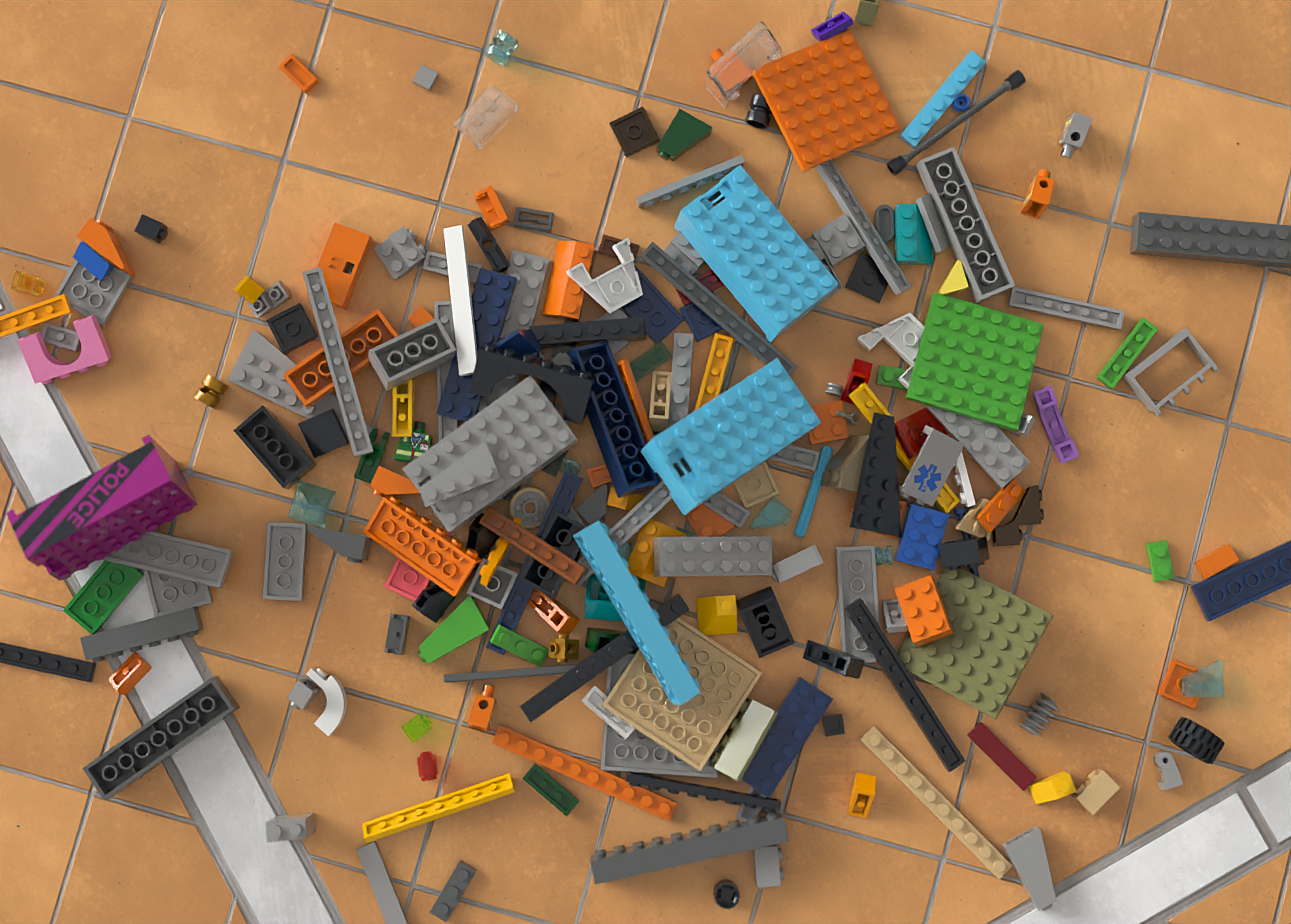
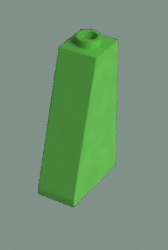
(456, 630)

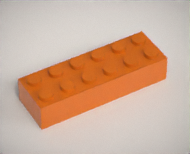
(312, 376)

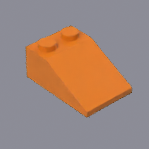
(100, 237)

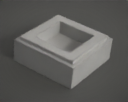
(425, 77)

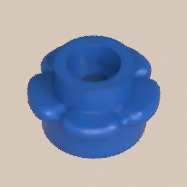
(961, 98)

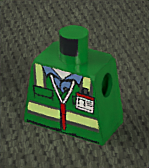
(412, 447)

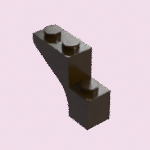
(1026, 514)

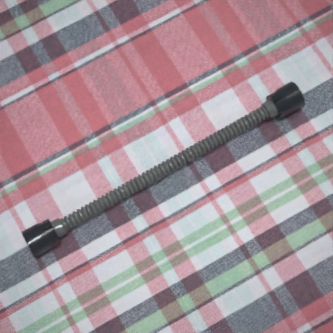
(1014, 81)

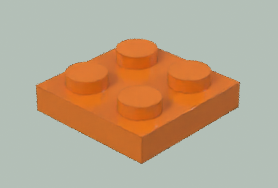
(831, 426)

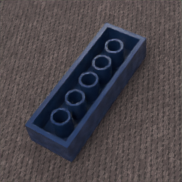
(786, 736)

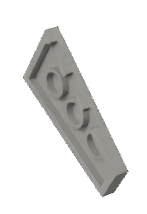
(464, 475)

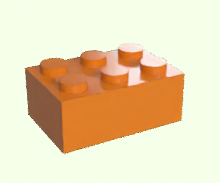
(924, 611)

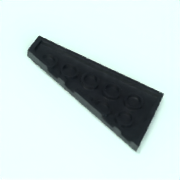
(878, 489)

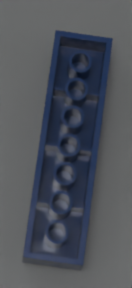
(614, 421)

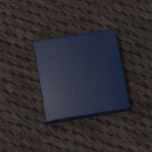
(698, 322)

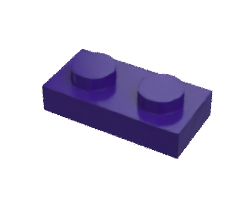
(832, 26)

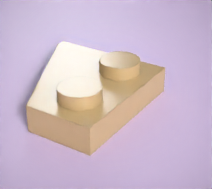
(970, 524)

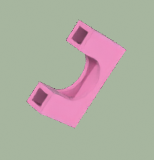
(45, 367)

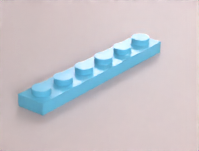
(942, 99)

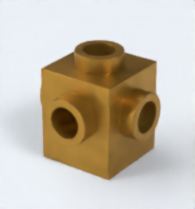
(563, 648)

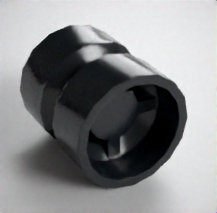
(759, 113)
(726, 894)

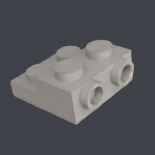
(401, 252)
(684, 254)

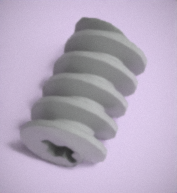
(1039, 715)

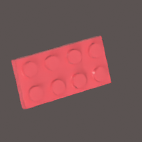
(407, 580)

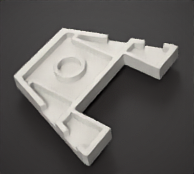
(615, 286)
(902, 335)

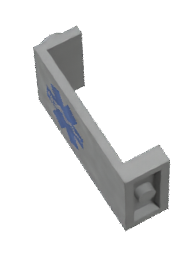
(931, 467)

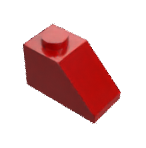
(858, 374)

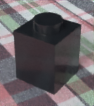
(151, 229)

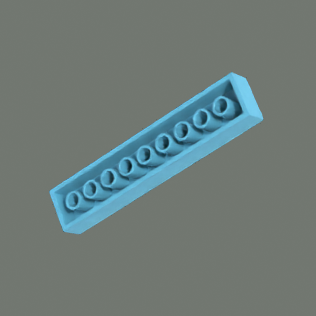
(636, 613)

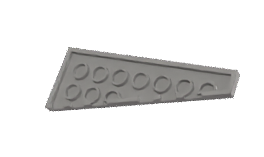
(262, 370)

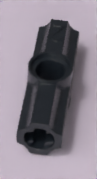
(482, 235)

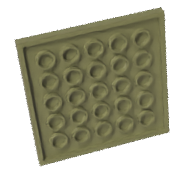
(989, 642)

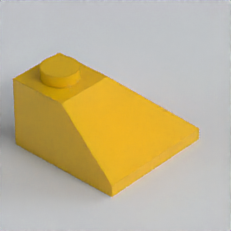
(717, 615)

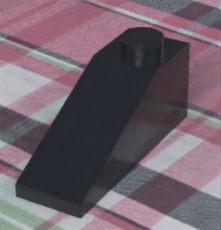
(834, 659)

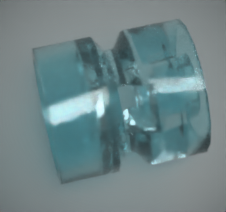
(502, 46)

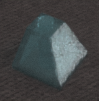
(311, 504)

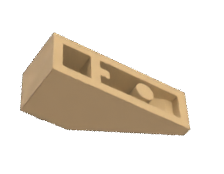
(660, 401)

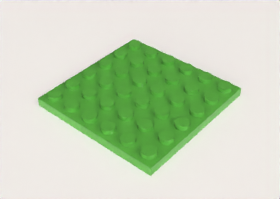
(974, 361)

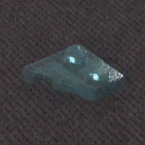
(1205, 681)

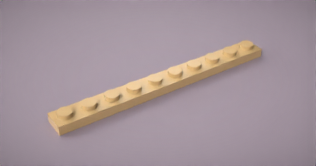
(936, 802)

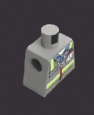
(1077, 126)

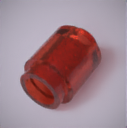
(427, 766)

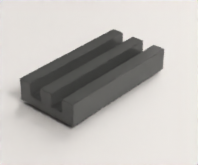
(534, 212)

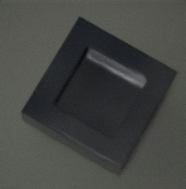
(833, 725)

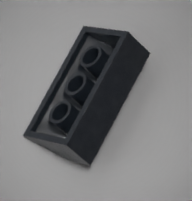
(560, 537)

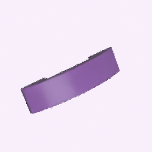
(1053, 424)

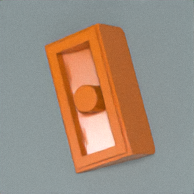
(130, 673)

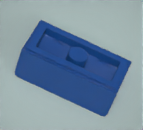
(92, 261)

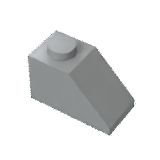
(303, 694)

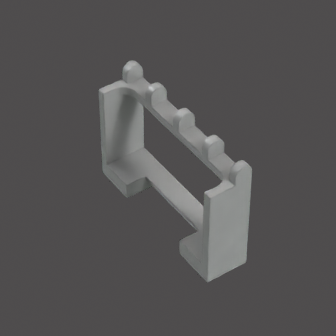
(1198, 351)

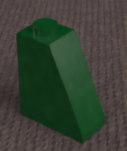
(682, 135)

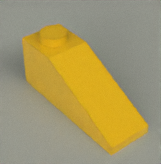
(403, 409)

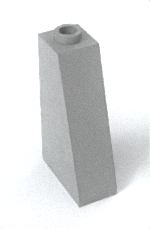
(1031, 865)

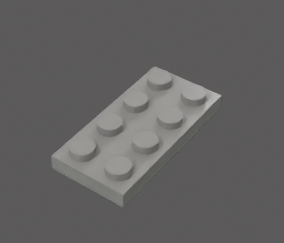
(285, 561)

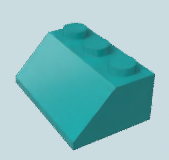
(911, 237)
(598, 602)

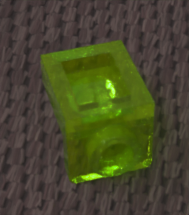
(417, 727)

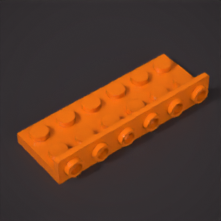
(422, 544)

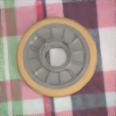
(525, 496)

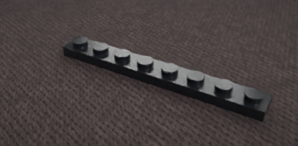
(711, 793)

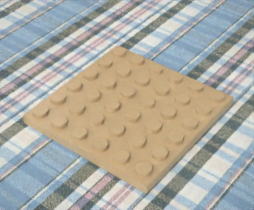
(697, 725)

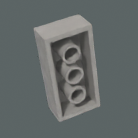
(412, 354)

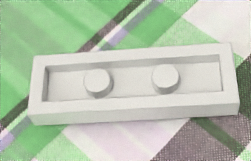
(961, 478)
(594, 701)

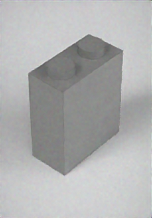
(290, 827)

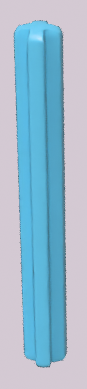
(813, 492)

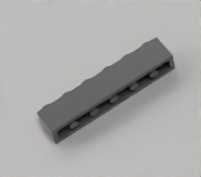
(142, 633)

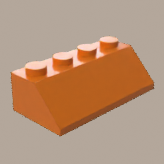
(564, 295)

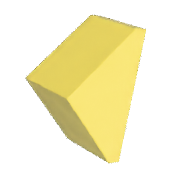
(955, 280)

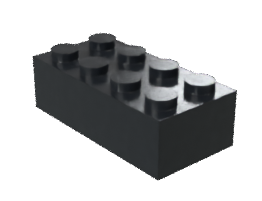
(275, 447)

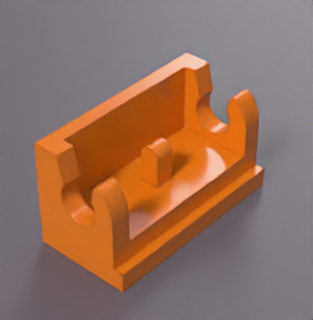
(491, 208)

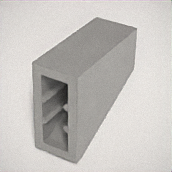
(796, 564)

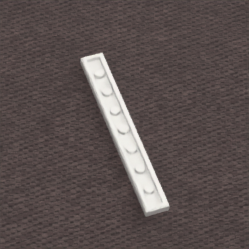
(461, 299)

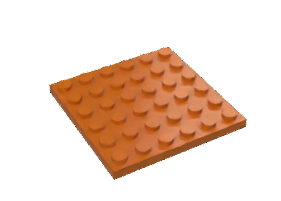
(826, 100)

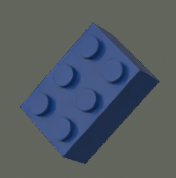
(921, 537)

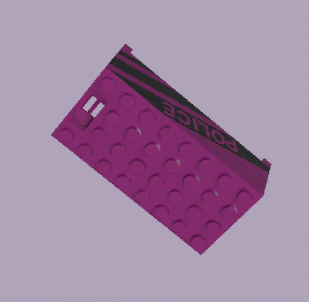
(103, 511)

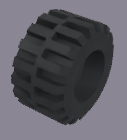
(1196, 740)

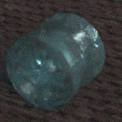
(883, 555)

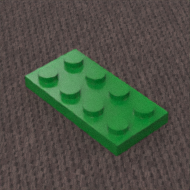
(102, 595)

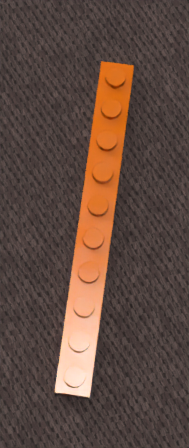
(584, 772)

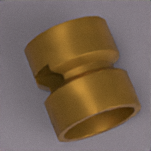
(211, 391)

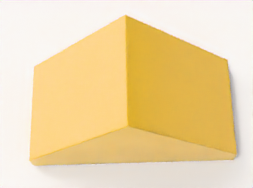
(249, 289)

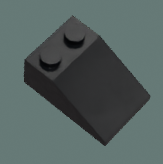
(765, 622)

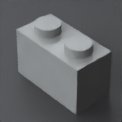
(767, 866)

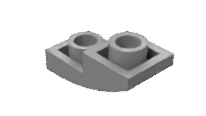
(270, 299)

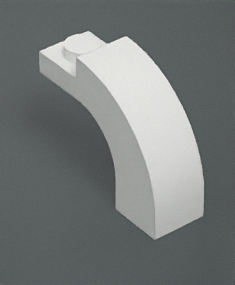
(336, 701)

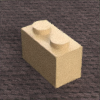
(1095, 791)

